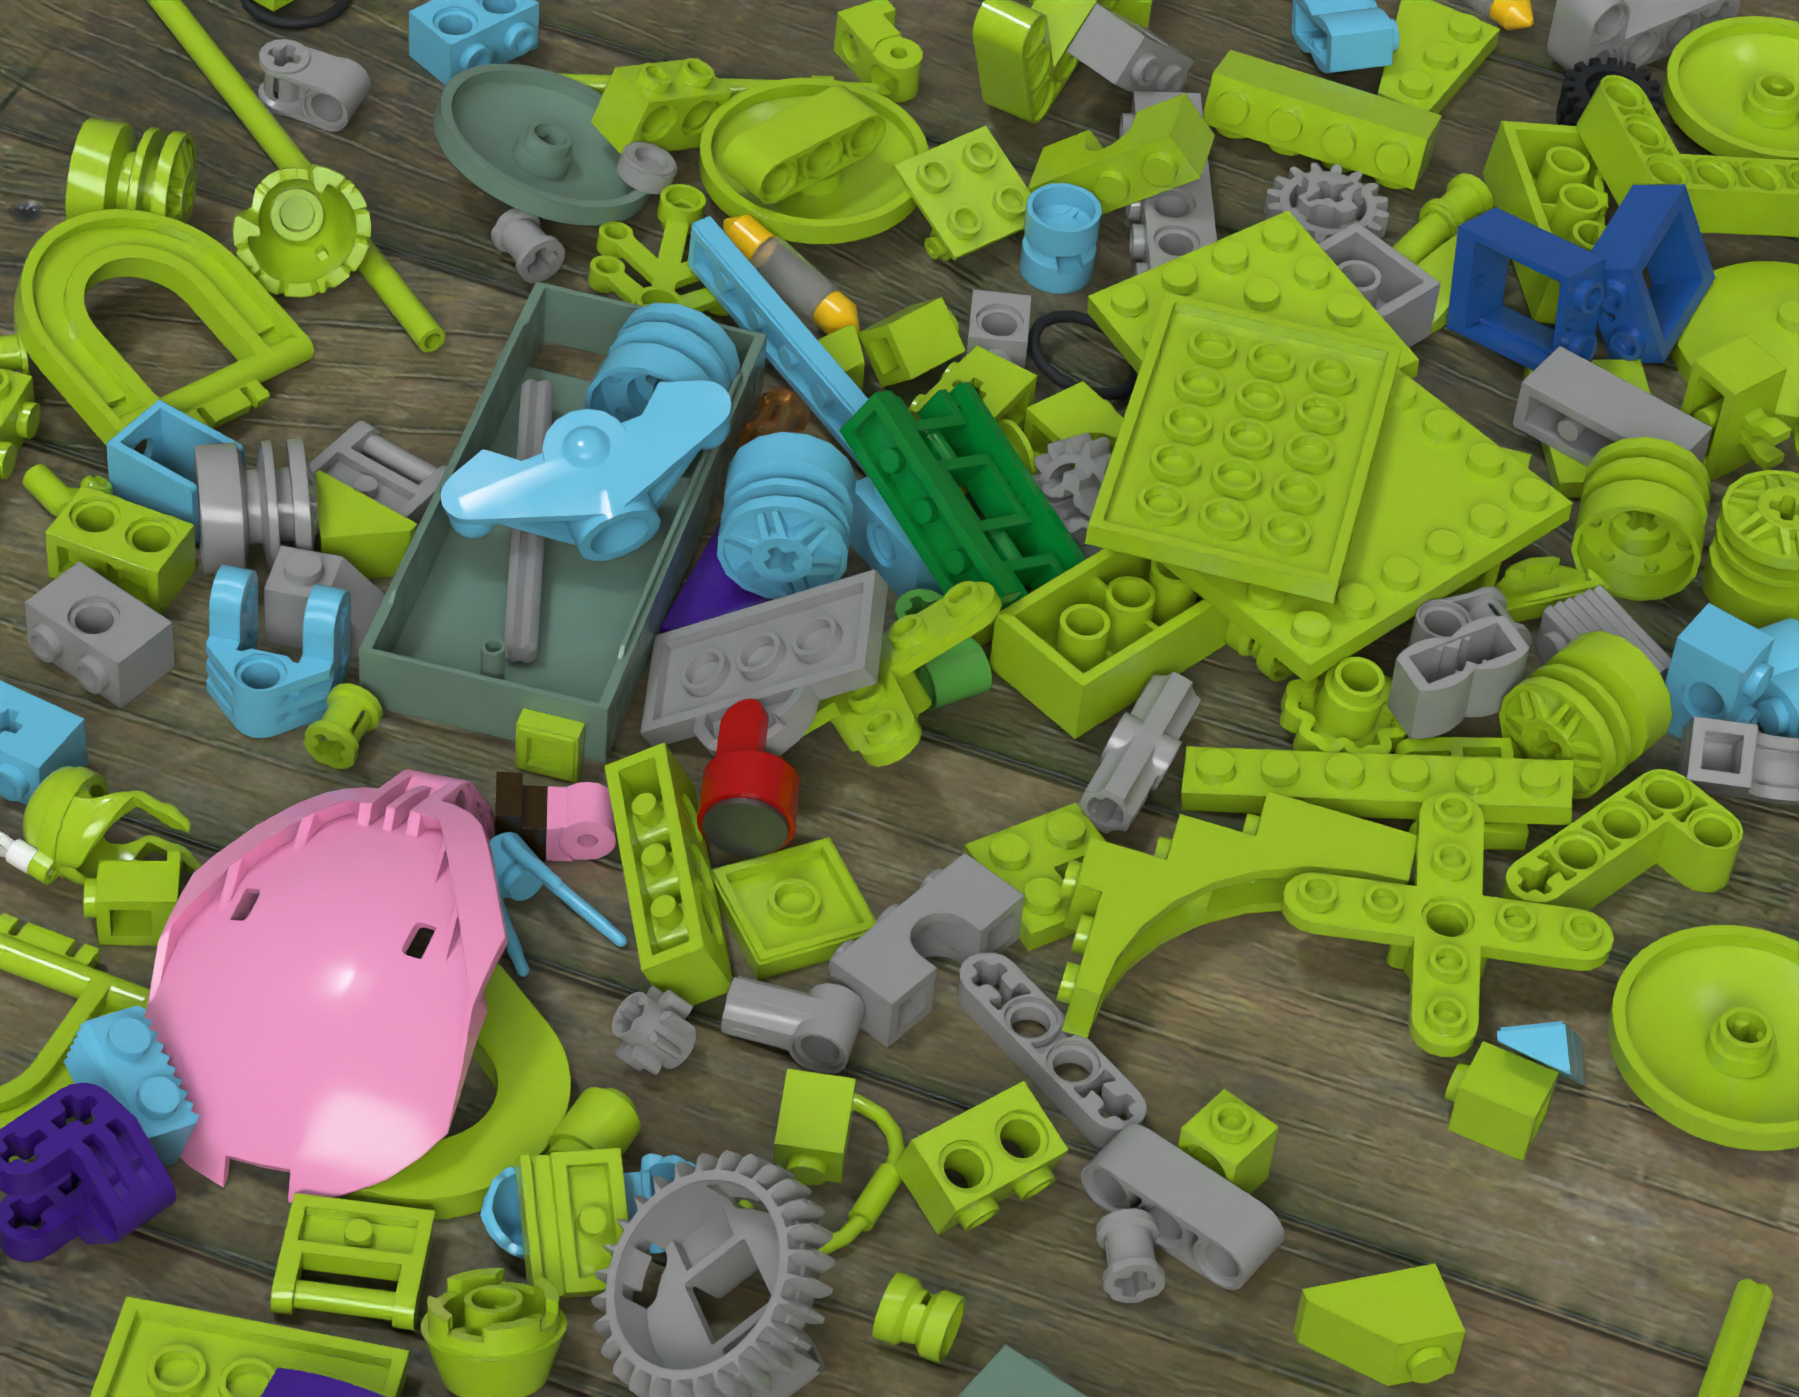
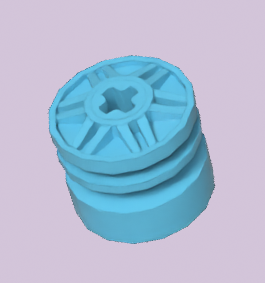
(660, 346)
(786, 514)

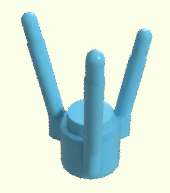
(522, 876)

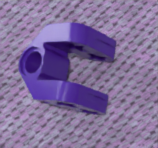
(110, 1158)

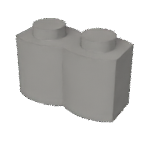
(1456, 676)

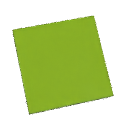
(791, 907)

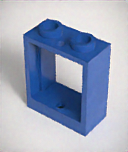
(1661, 232)
(1480, 281)

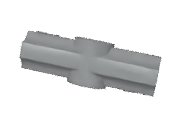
(1139, 752)

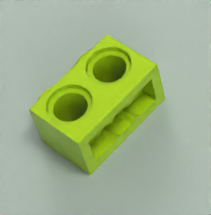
(659, 104)
(125, 543)
(975, 1150)

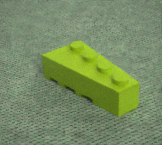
(1552, 183)

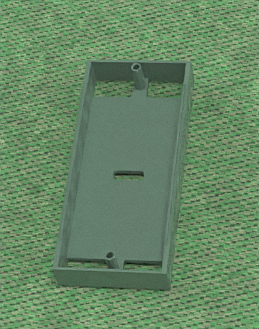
(442, 621)

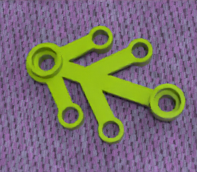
(677, 211)

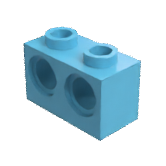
(471, 33)

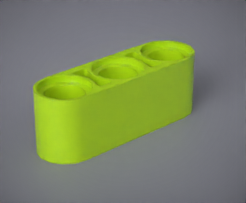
(804, 144)

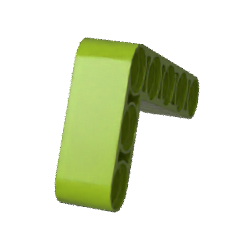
(1025, 52)
(1724, 191)

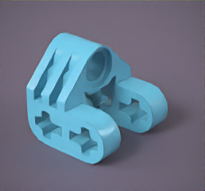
(266, 690)

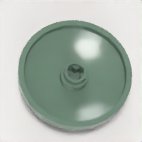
(534, 144)

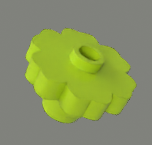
(1342, 710)

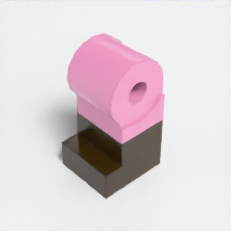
(556, 820)

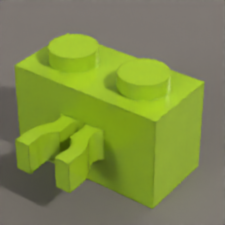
(1737, 396)

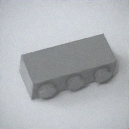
(1587, 408)

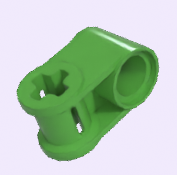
(955, 673)

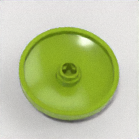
(1738, 87)
(837, 209)
(1752, 301)
(1713, 1034)

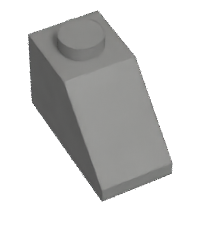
(290, 586)

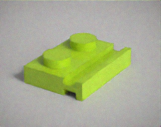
(569, 1214)

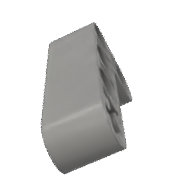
(1628, 28)

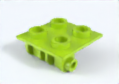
(965, 194)

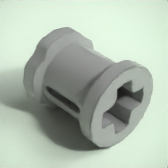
(535, 253)
(1130, 1255)

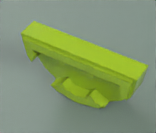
(1542, 582)

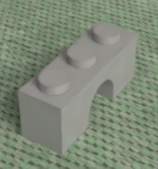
(1739, 761)
(950, 917)

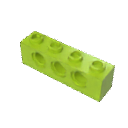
(668, 876)

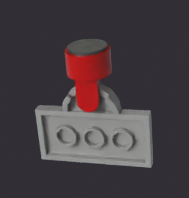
(751, 693)

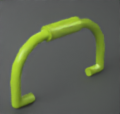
(880, 1186)

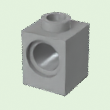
(1000, 324)

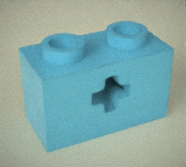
(35, 742)

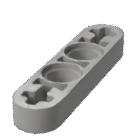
(1044, 1053)

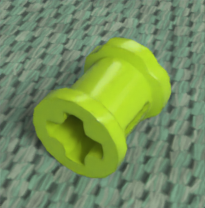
(343, 726)

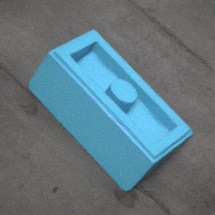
(1548, 1045)

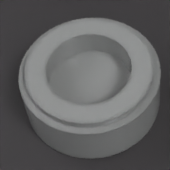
(646, 167)

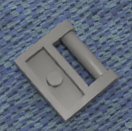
(381, 470)

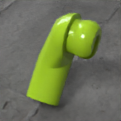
(53, 492)

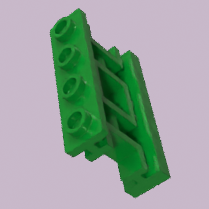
(919, 478)

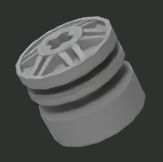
(253, 504)

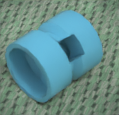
(1060, 238)

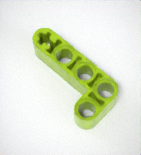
(1644, 824)

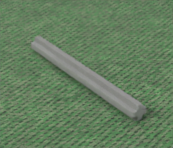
(527, 549)

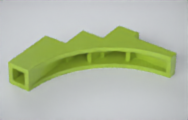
(1206, 873)

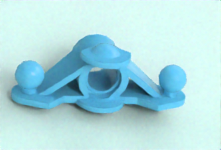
(595, 476)

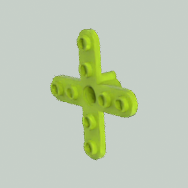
(883, 716)
(1445, 925)

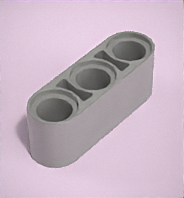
(1197, 1211)

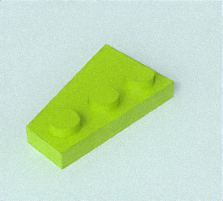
(1434, 54)

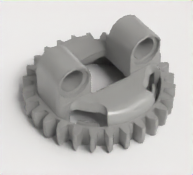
(716, 1248)

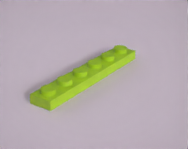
(1377, 783)

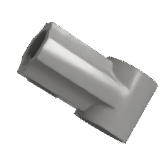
(813, 1026)

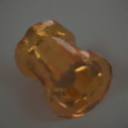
(791, 418)

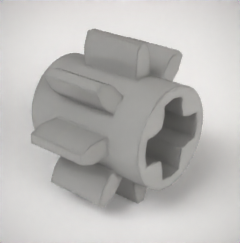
(654, 1030)

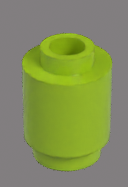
(597, 1121)

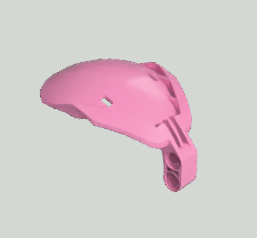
(296, 991)

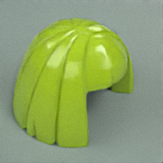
(303, 231)

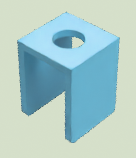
(166, 471)

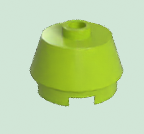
(494, 1334)

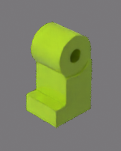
(878, 50)

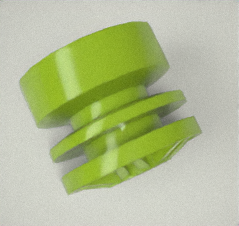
(114, 174)
(1642, 518)
(1756, 550)
(1589, 705)

